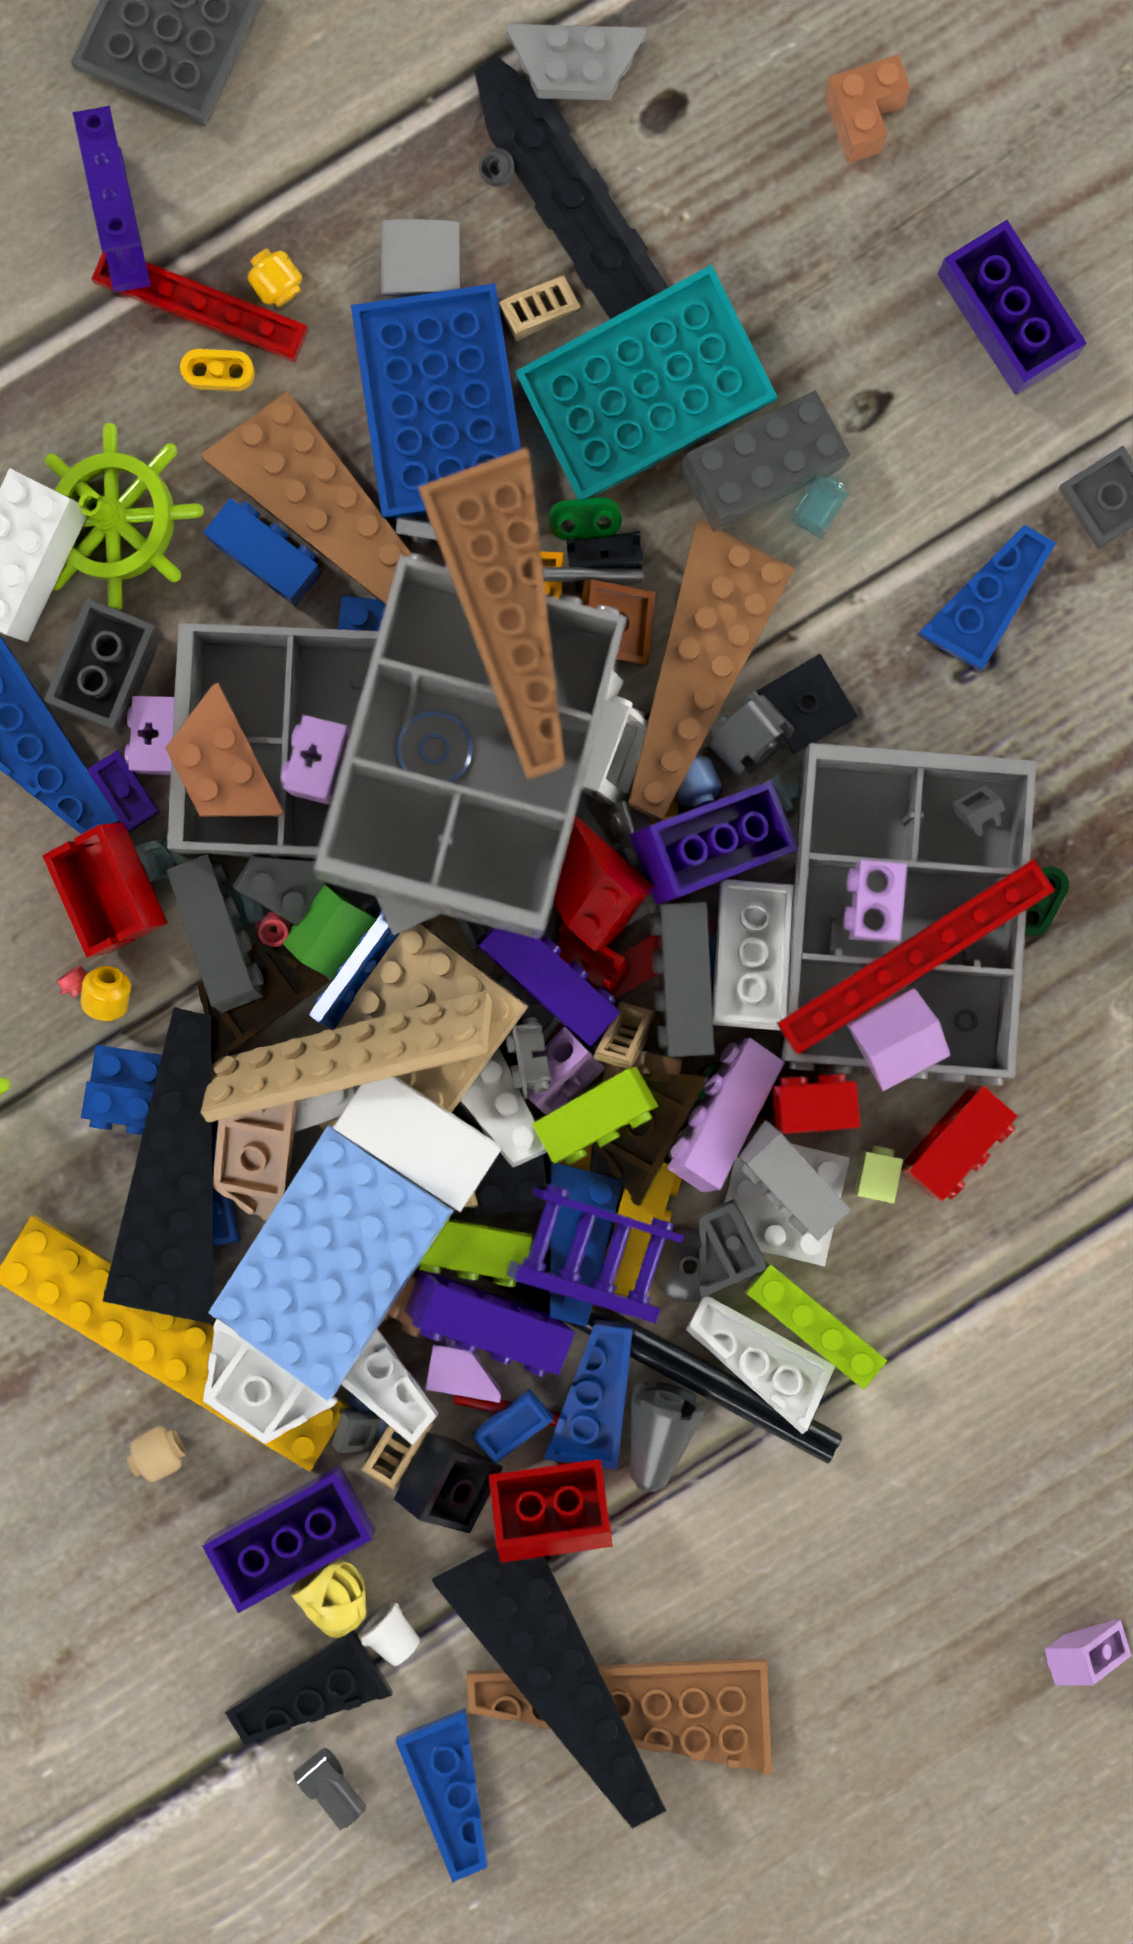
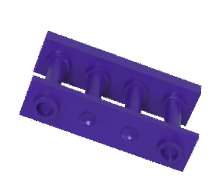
(111, 198)
(568, 1280)

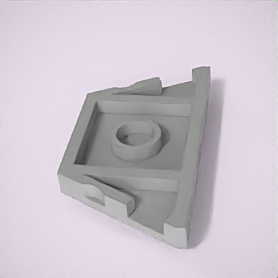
(575, 59)

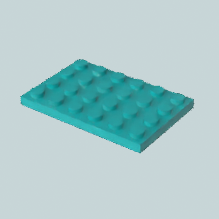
(646, 384)

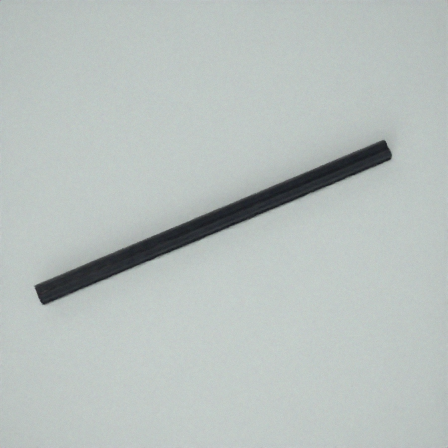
(700, 1377)

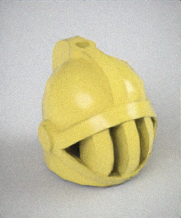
(332, 1598)

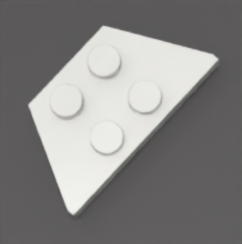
(255, 1389)

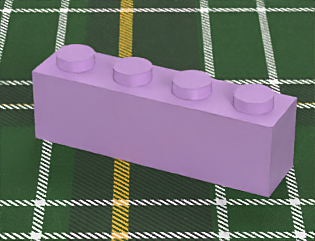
(725, 1115)

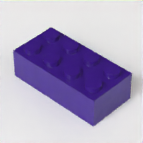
(1011, 307)
(713, 842)
(488, 1323)
(289, 1538)

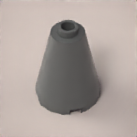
(660, 1431)

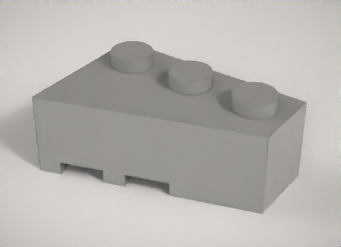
(790, 1181)

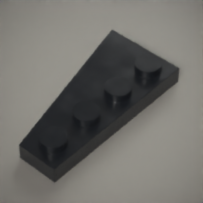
(322, 1684)

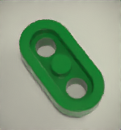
(584, 515)

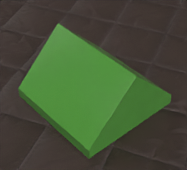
(328, 931)

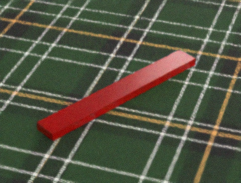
(915, 957)

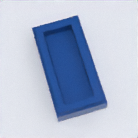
(512, 1426)

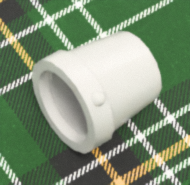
(390, 1634)

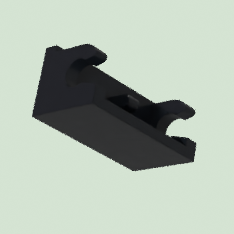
(606, 552)

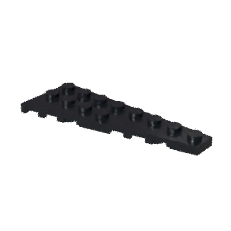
(167, 1220)
(538, 1644)

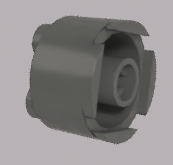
(749, 735)

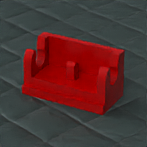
(603, 965)

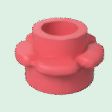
(269, 937)
(72, 981)

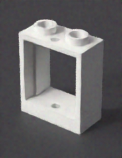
(615, 752)

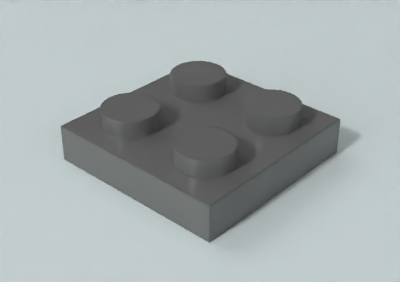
(1103, 497)

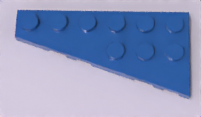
(41, 755)

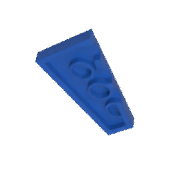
(984, 607)
(594, 1190)
(595, 1405)
(446, 1785)

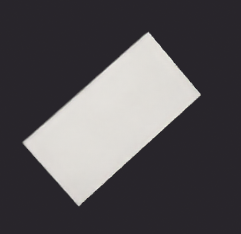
(752, 954)
(419, 1139)

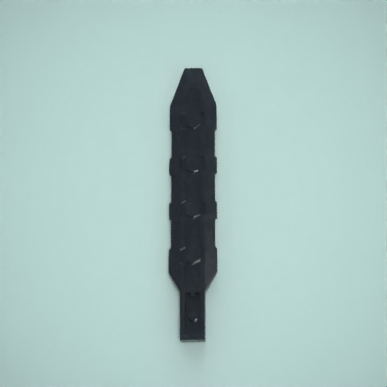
(567, 190)

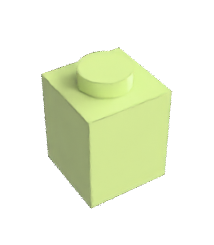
(878, 1174)

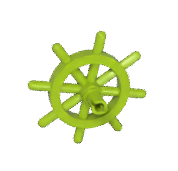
(115, 517)

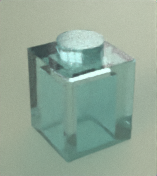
(820, 505)

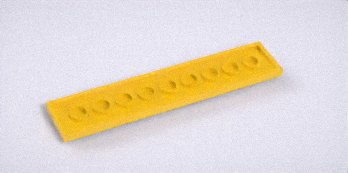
(70, 1285)

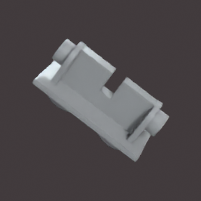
(625, 821)
(530, 1071)

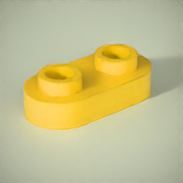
(219, 369)

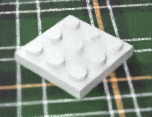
(769, 1224)

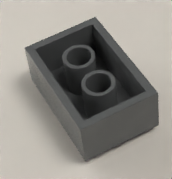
(103, 666)

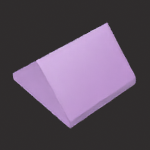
(899, 1038)

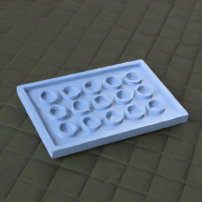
(330, 1262)

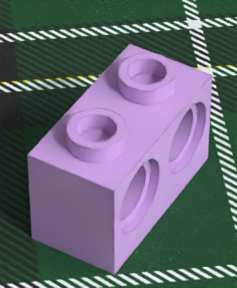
(886, 903)
(570, 1068)

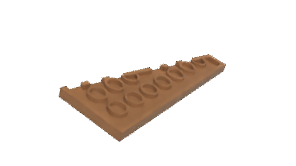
(304, 484)
(494, 559)
(715, 625)
(674, 1707)

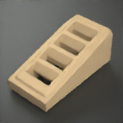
(533, 324)
(629, 1017)
(380, 1473)

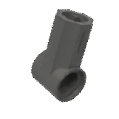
(324, 1780)

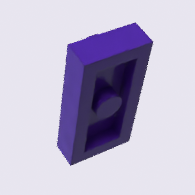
(123, 791)

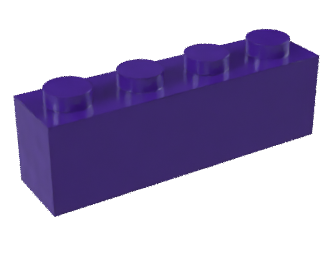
(552, 981)

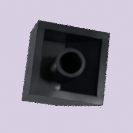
(447, 1483)

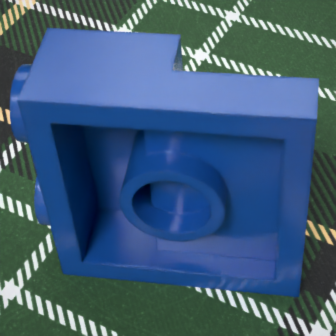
(120, 1088)

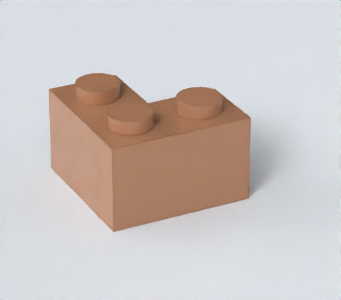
(858, 101)

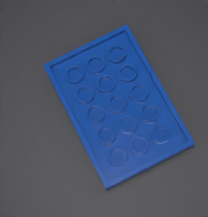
(433, 389)

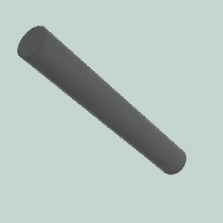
(581, 574)

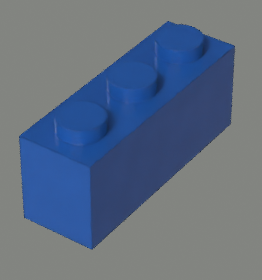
(263, 550)

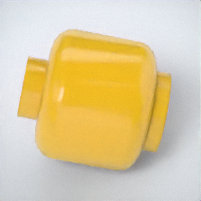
(274, 277)
(105, 993)

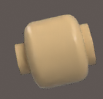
(156, 1454)

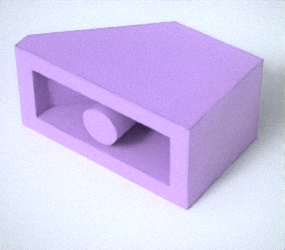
(460, 1373)
(1087, 1654)

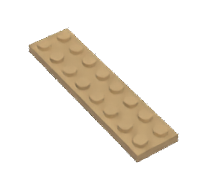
(349, 1056)

